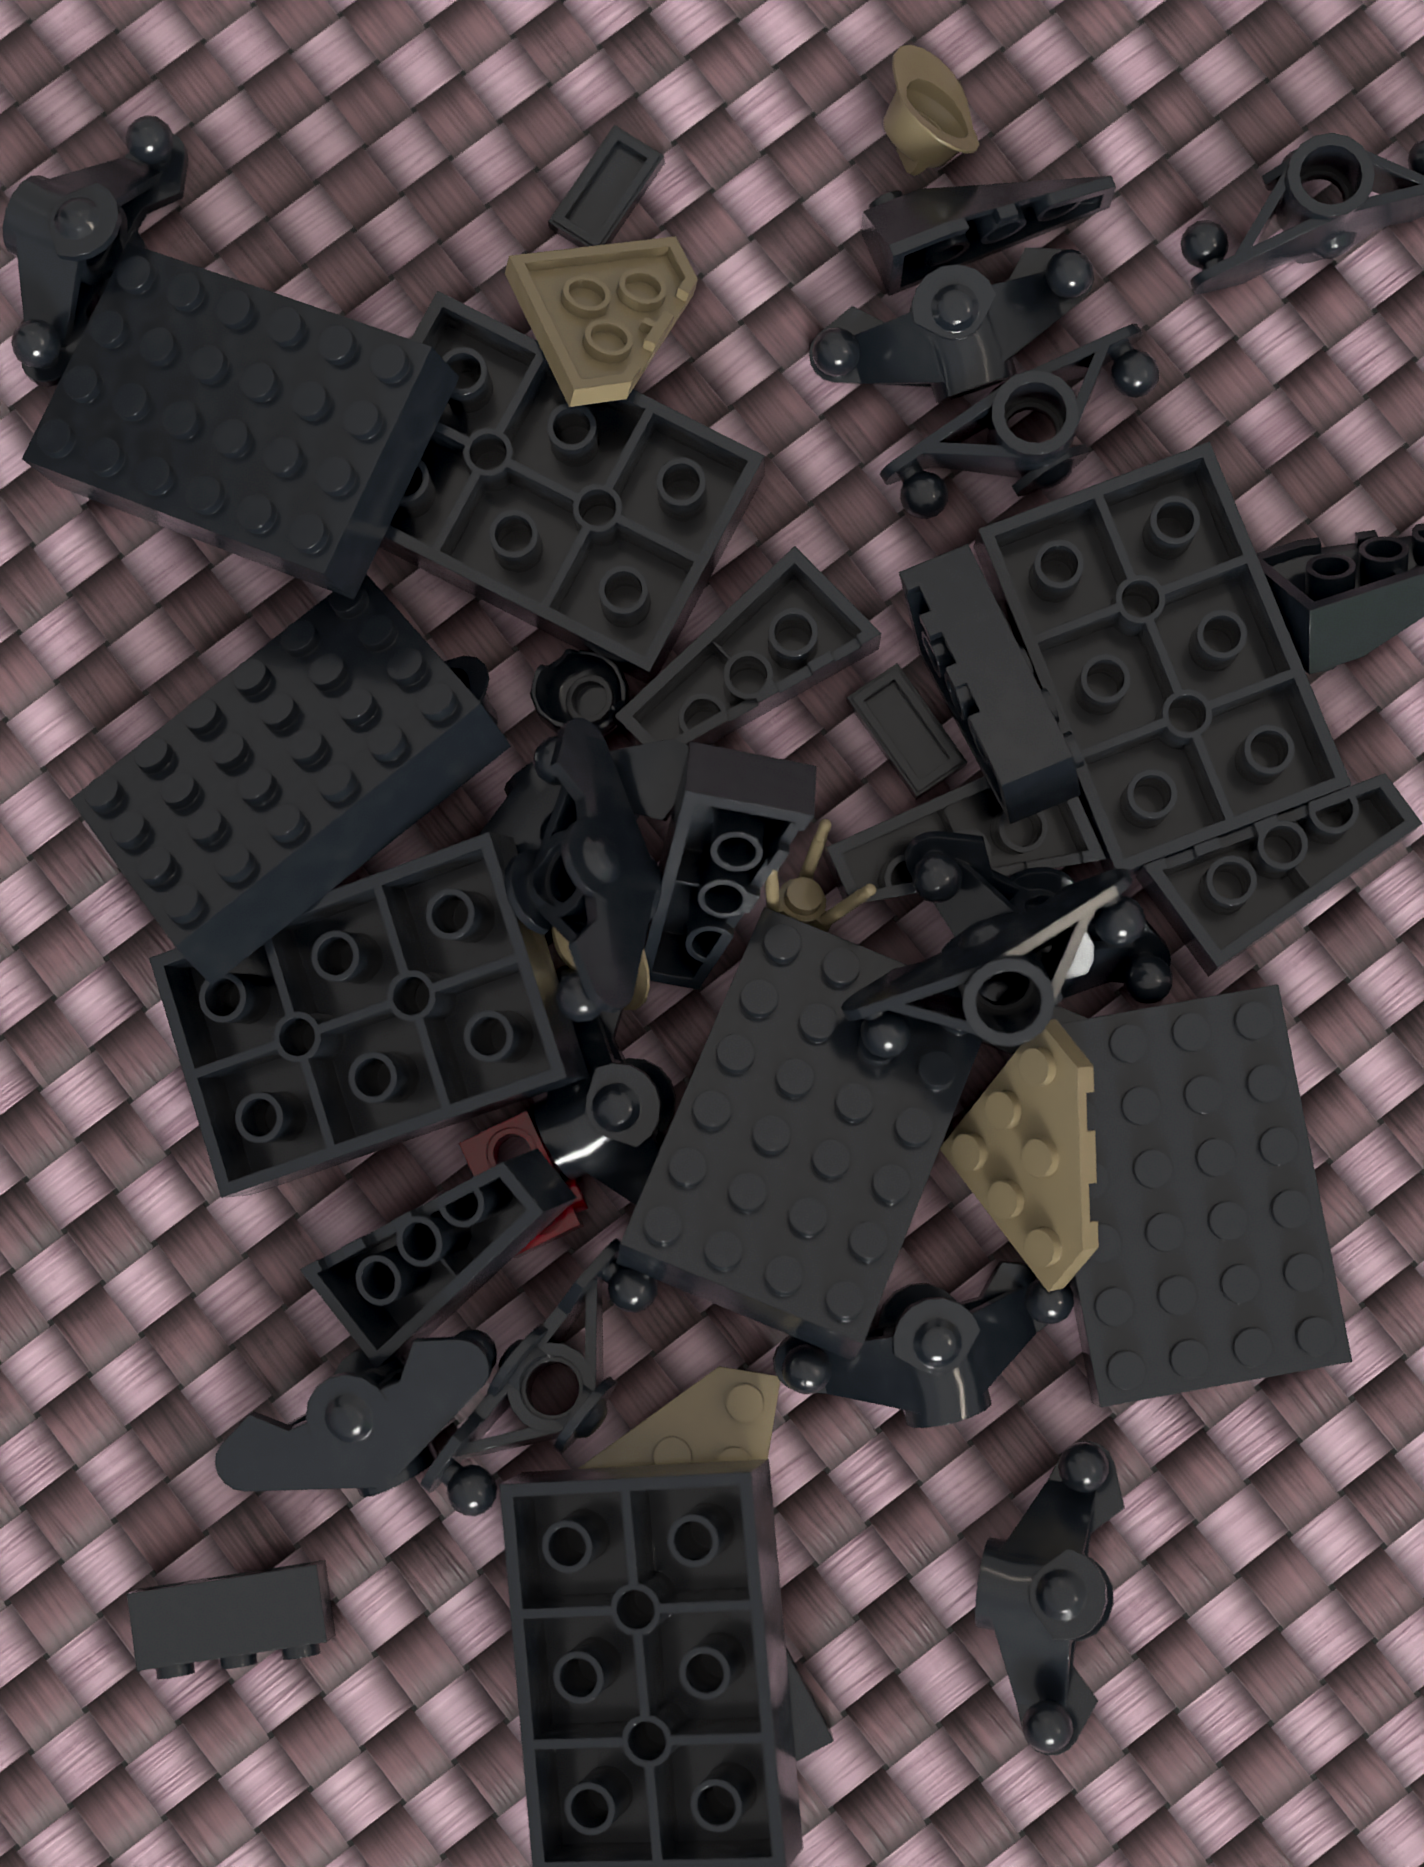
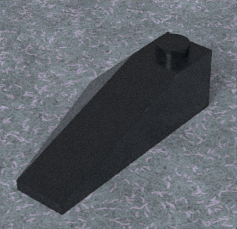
(967, 223)
(1348, 595)

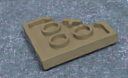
(602, 310)
(1032, 1156)
(713, 1421)

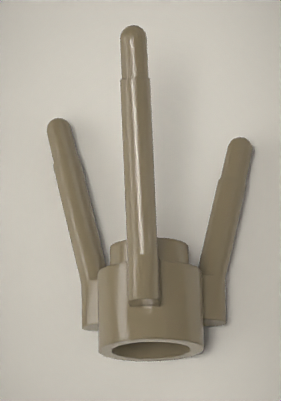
(804, 898)

